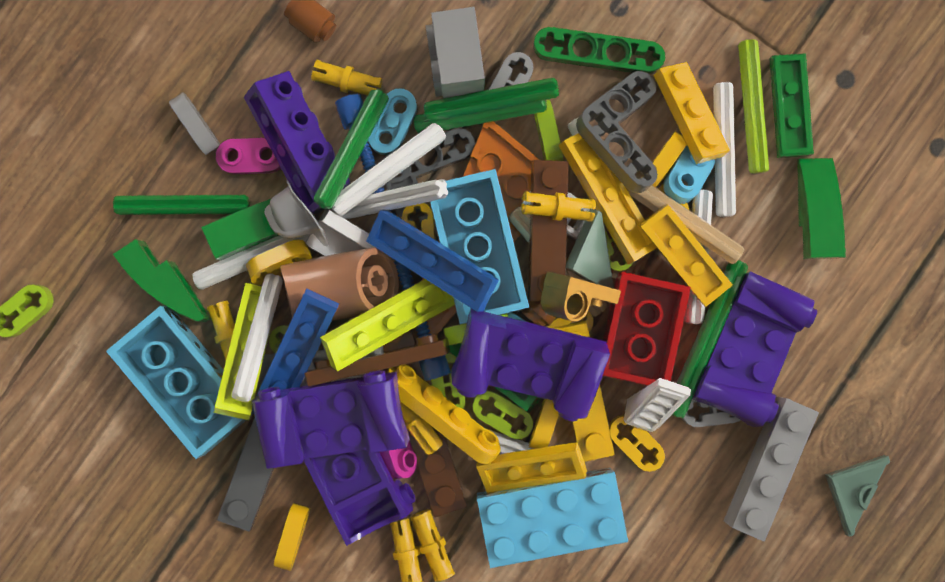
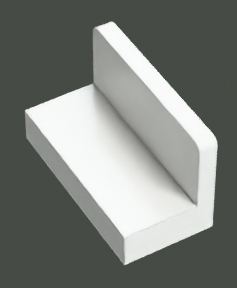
(340, 235)

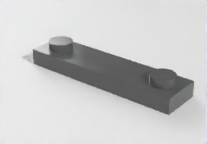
(247, 485)

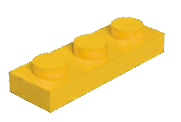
(691, 113)
(685, 255)
(533, 467)

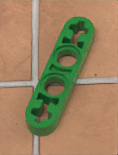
(599, 45)

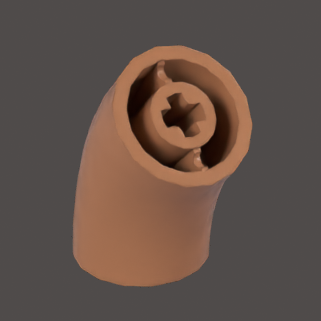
(352, 279)

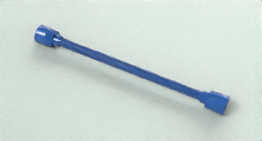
(348, 109)

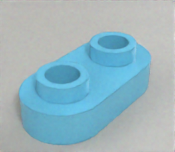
(394, 123)
(689, 171)

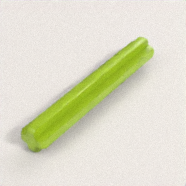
(753, 106)

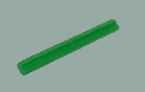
(709, 334)

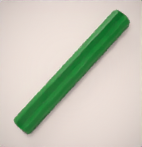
(491, 99)
(422, 123)
(351, 149)
(179, 204)

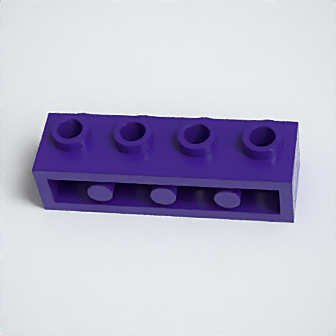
(292, 134)

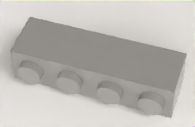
(770, 469)

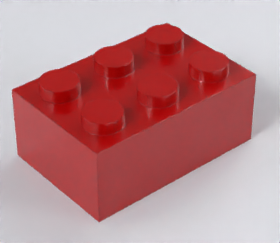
(644, 328)

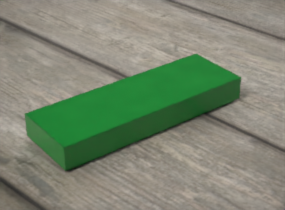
(791, 105)

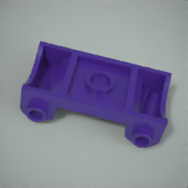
(754, 349)
(530, 362)
(330, 419)
(360, 492)

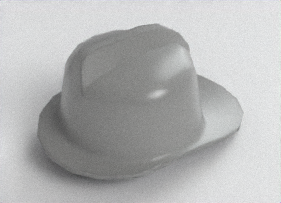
(291, 217)

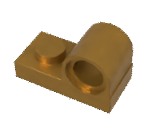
(572, 297)

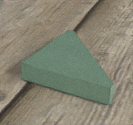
(590, 253)
(854, 488)

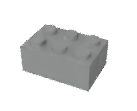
(455, 52)

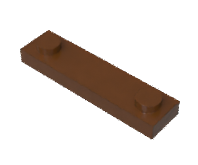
(546, 236)
(426, 348)

